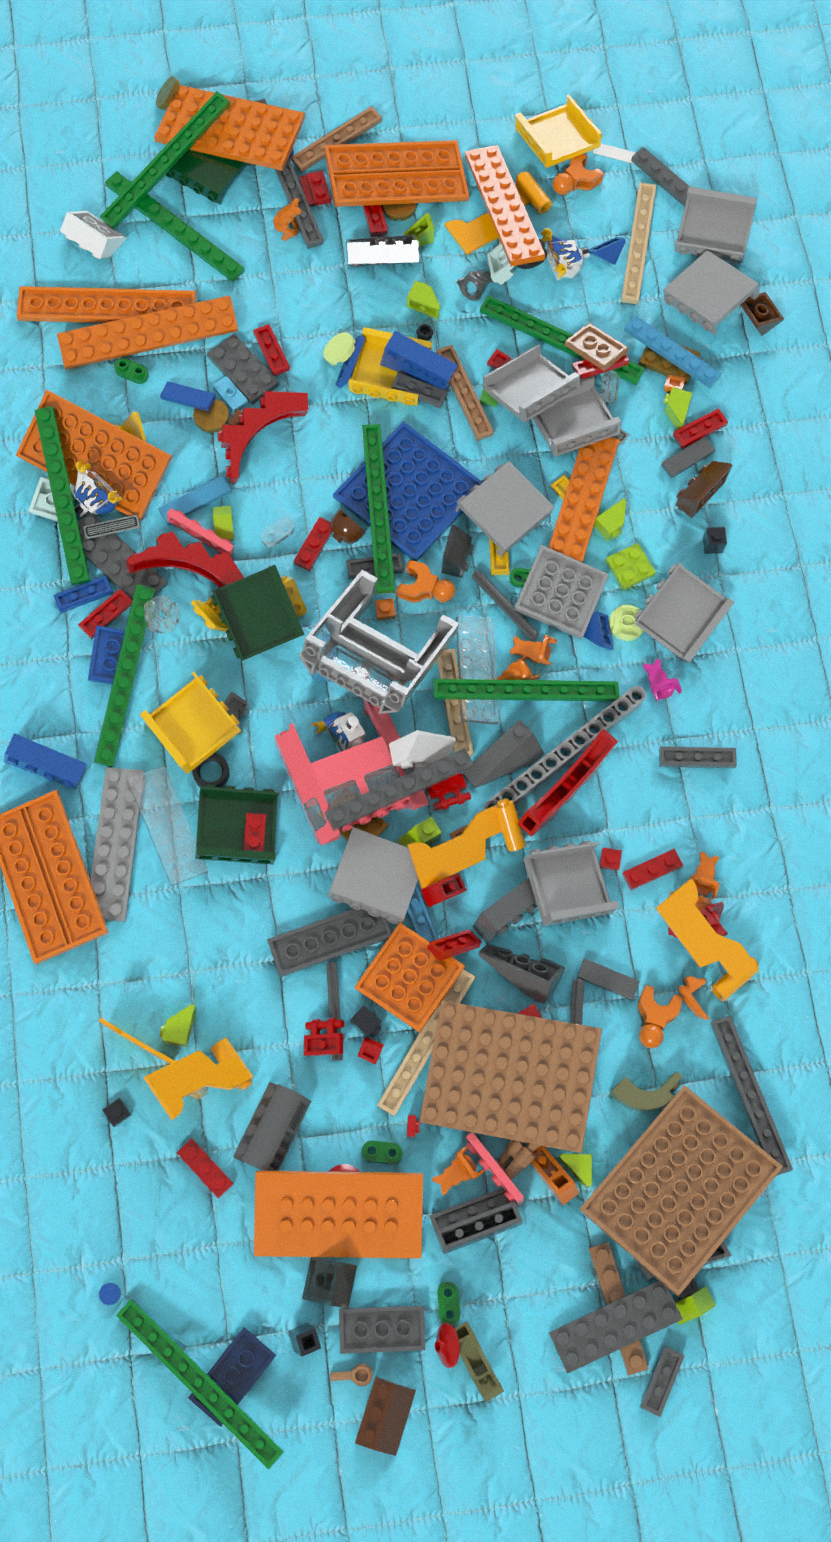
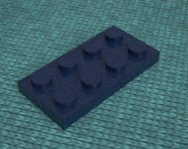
(238, 1368)

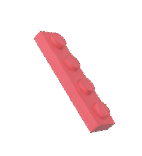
(194, 529)
(488, 1163)

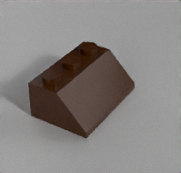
(703, 487)
(385, 1416)

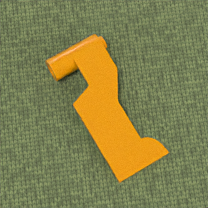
(481, 230)
(470, 846)
(196, 1072)
(197, 1095)

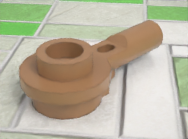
(360, 1375)

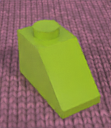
(423, 300)
(677, 406)
(611, 521)
(424, 832)
(179, 1027)

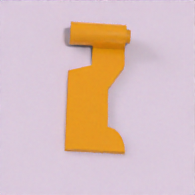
(704, 943)

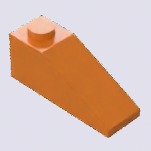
(554, 1175)

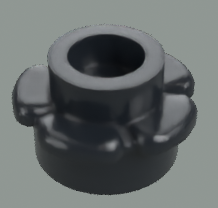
(424, 328)

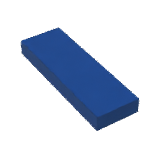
(349, 364)
(188, 396)
(83, 594)

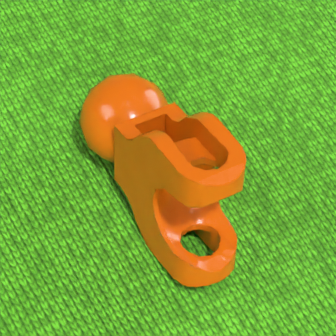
(577, 177)
(426, 585)
(655, 1017)

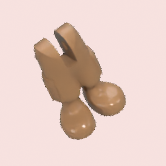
(516, 1157)

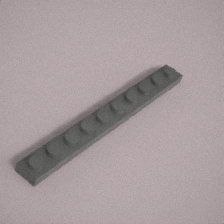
(292, 190)

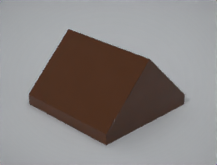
(762, 313)

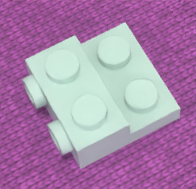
(499, 265)
(42, 501)

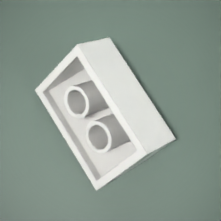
(91, 234)
(420, 749)

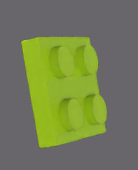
(630, 566)

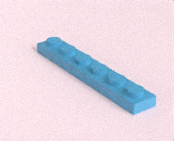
(672, 351)

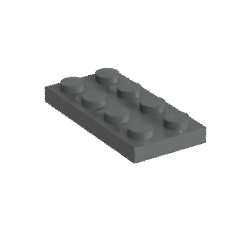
(243, 368)
(382, 1329)

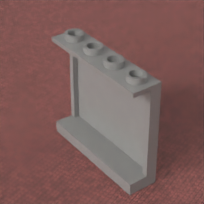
(716, 224)
(709, 291)
(530, 384)
(577, 420)
(505, 506)
(682, 612)
(375, 876)
(568, 883)

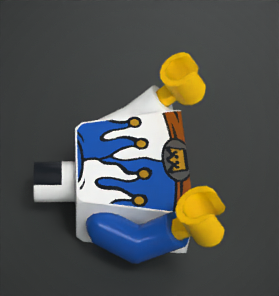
(563, 255)
(93, 492)
(343, 728)

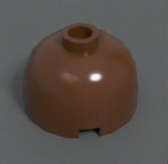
(345, 528)

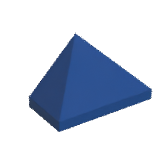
(609, 250)
(599, 631)

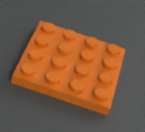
(409, 978)

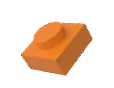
(675, 382)
(385, 609)

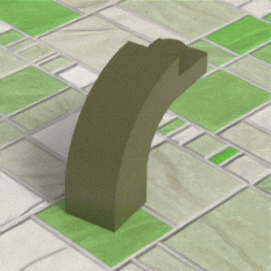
(636, 1099)
(477, 1364)

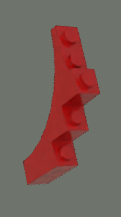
(273, 407)
(194, 557)
(565, 789)

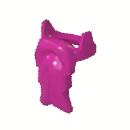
(660, 684)

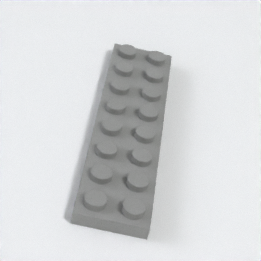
(115, 844)

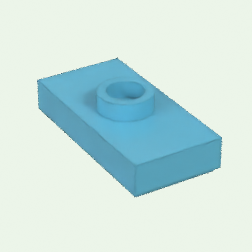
(230, 394)

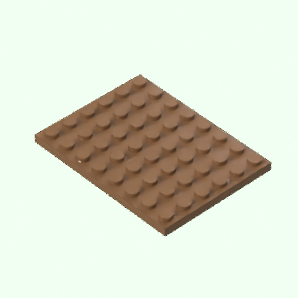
(511, 1076)
(681, 1190)

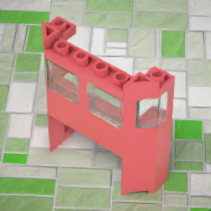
(344, 775)

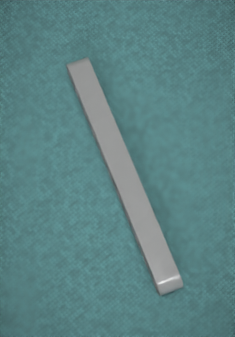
(570, 746)

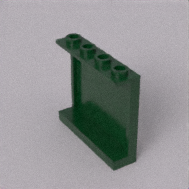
(206, 173)
(257, 613)
(223, 823)

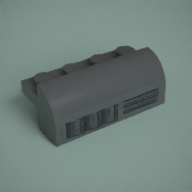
(272, 1128)
(475, 1220)

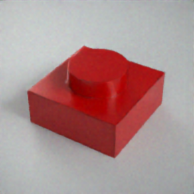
(498, 359)
(610, 859)
(370, 1050)
(412, 1126)

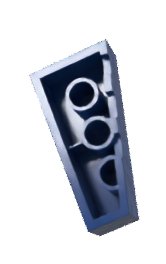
(417, 361)
(44, 761)

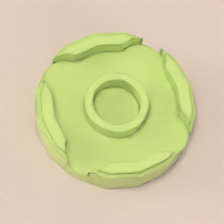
(339, 348)
(622, 622)

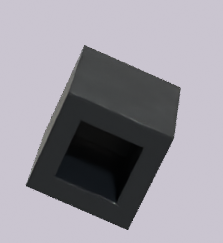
(714, 540)
(366, 1022)
(304, 1339)

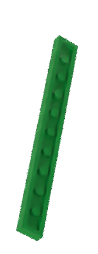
(165, 160)
(180, 231)
(546, 333)
(62, 495)
(378, 508)
(123, 678)
(525, 690)
(201, 1384)

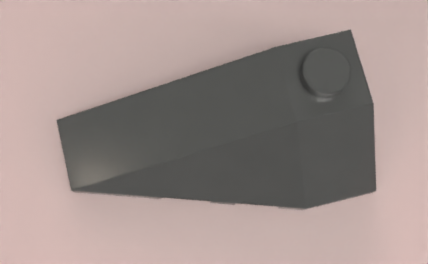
(509, 753)
(531, 976)

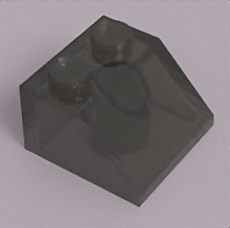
(457, 552)
(329, 1282)

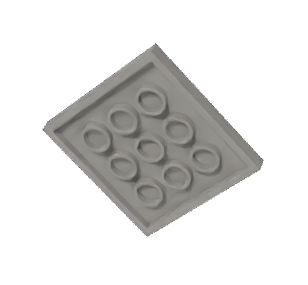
(561, 592)

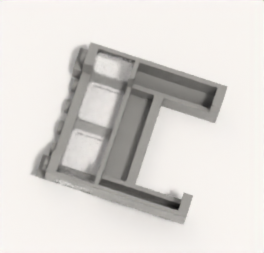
(366, 659)

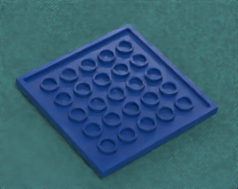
(419, 490)

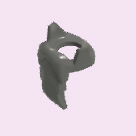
(479, 278)

